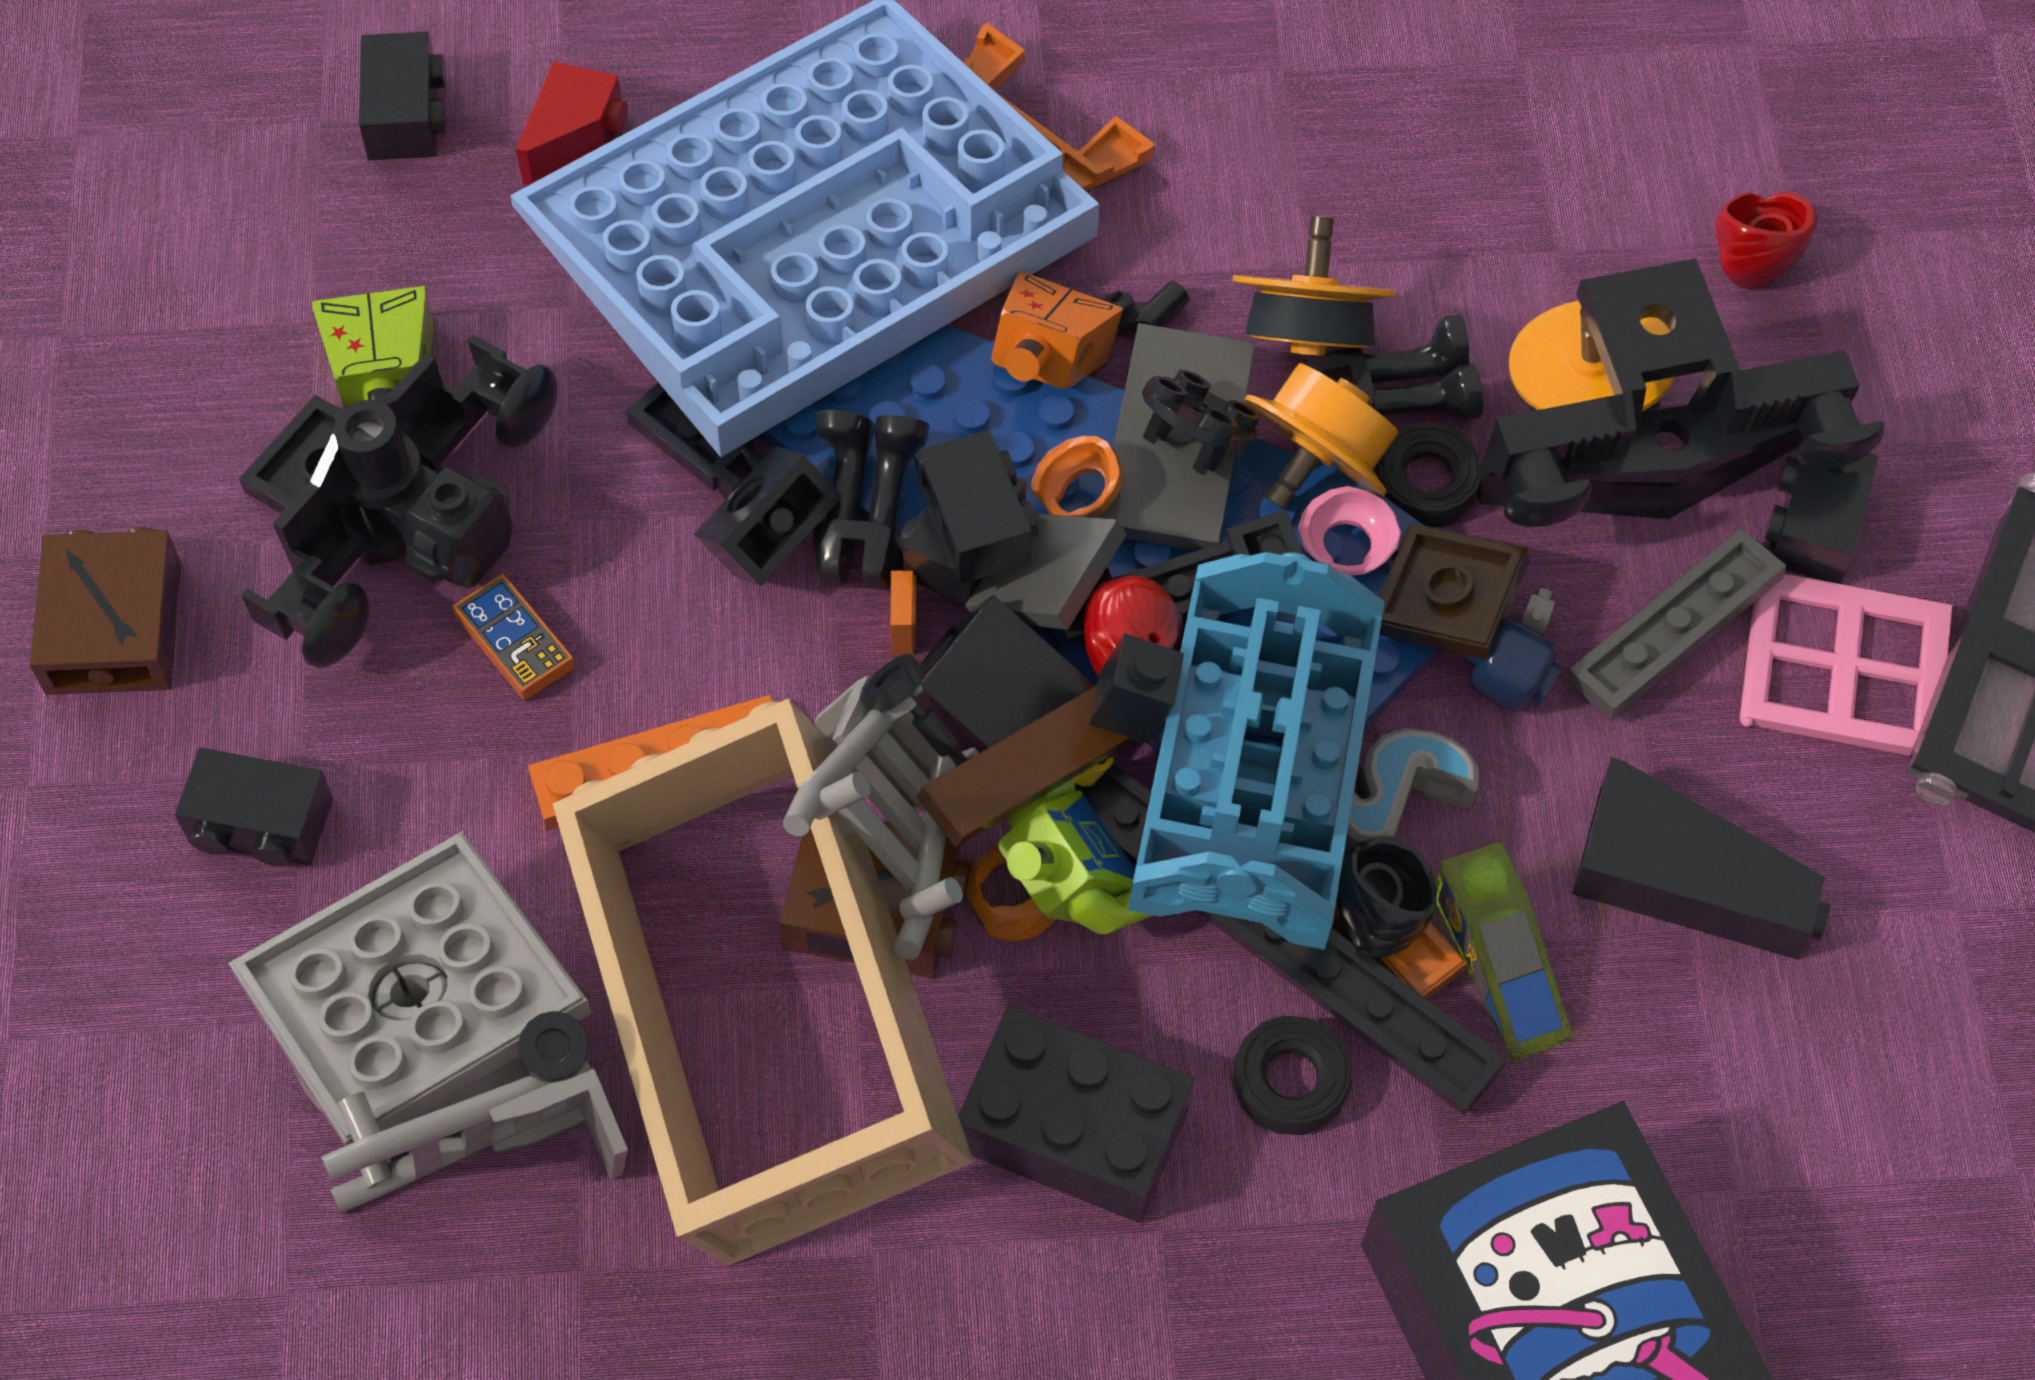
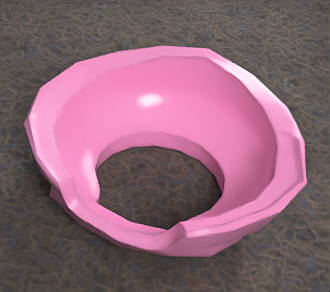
(1354, 508)

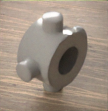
(1539, 611)

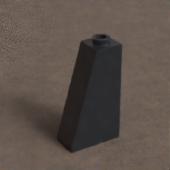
(1694, 869)

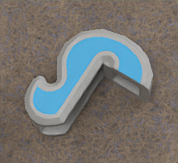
(1407, 761)

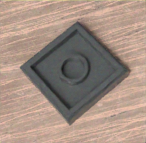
(1062, 570)

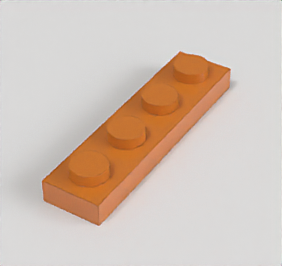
(561, 775)

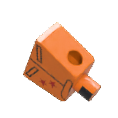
(1053, 332)

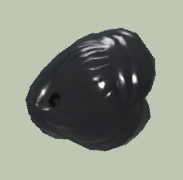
(1385, 896)

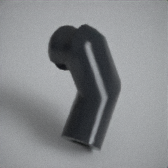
(1155, 312)

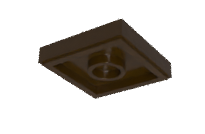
(1451, 590)

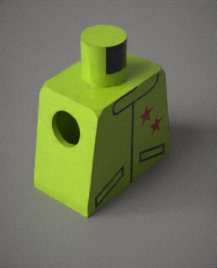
(374, 339)

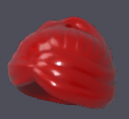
(1763, 236)
(1130, 607)

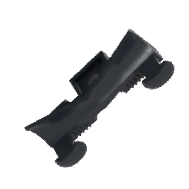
(1604, 449)

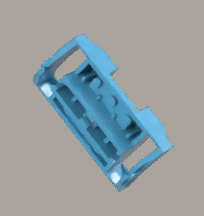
(1247, 821)

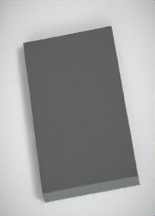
(1160, 491)

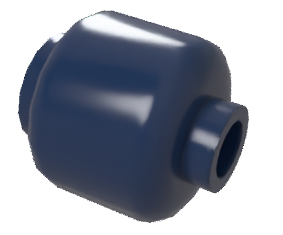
(1518, 668)

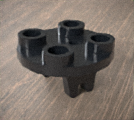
(1204, 416)

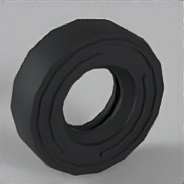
(1442, 444)
(1285, 1113)

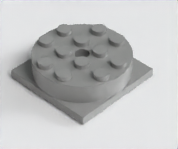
(408, 989)

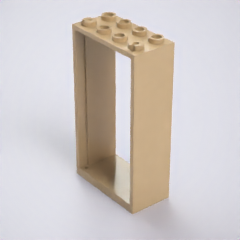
(830, 1180)

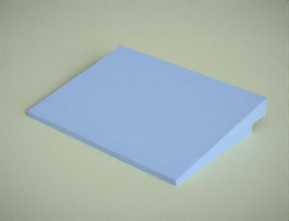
(808, 219)

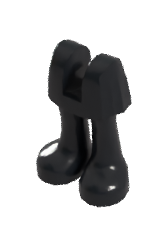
(1444, 357)
(851, 439)

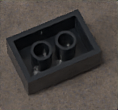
(1074, 1113)

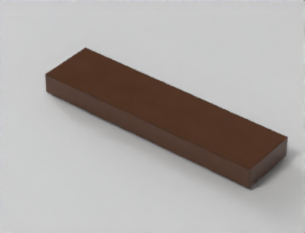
(1018, 770)

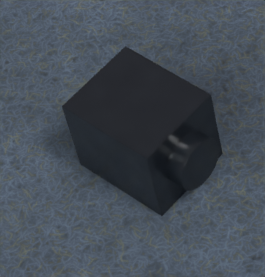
(1136, 688)

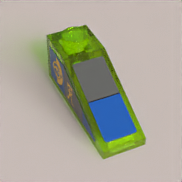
(1503, 949)

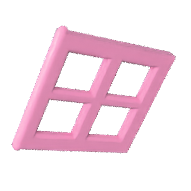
(1844, 662)

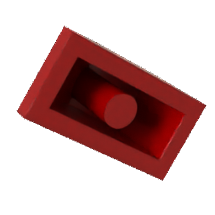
(570, 118)

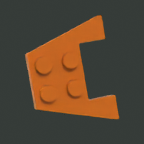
(1106, 156)

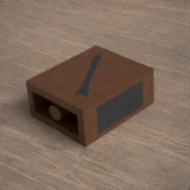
(105, 612)
(813, 923)

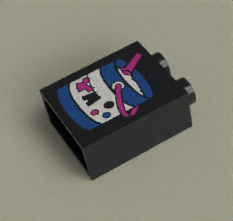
(1557, 1266)

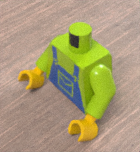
(1071, 859)

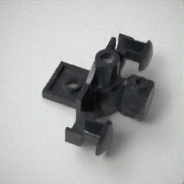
(386, 494)

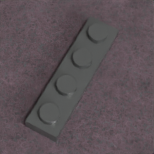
(1676, 624)

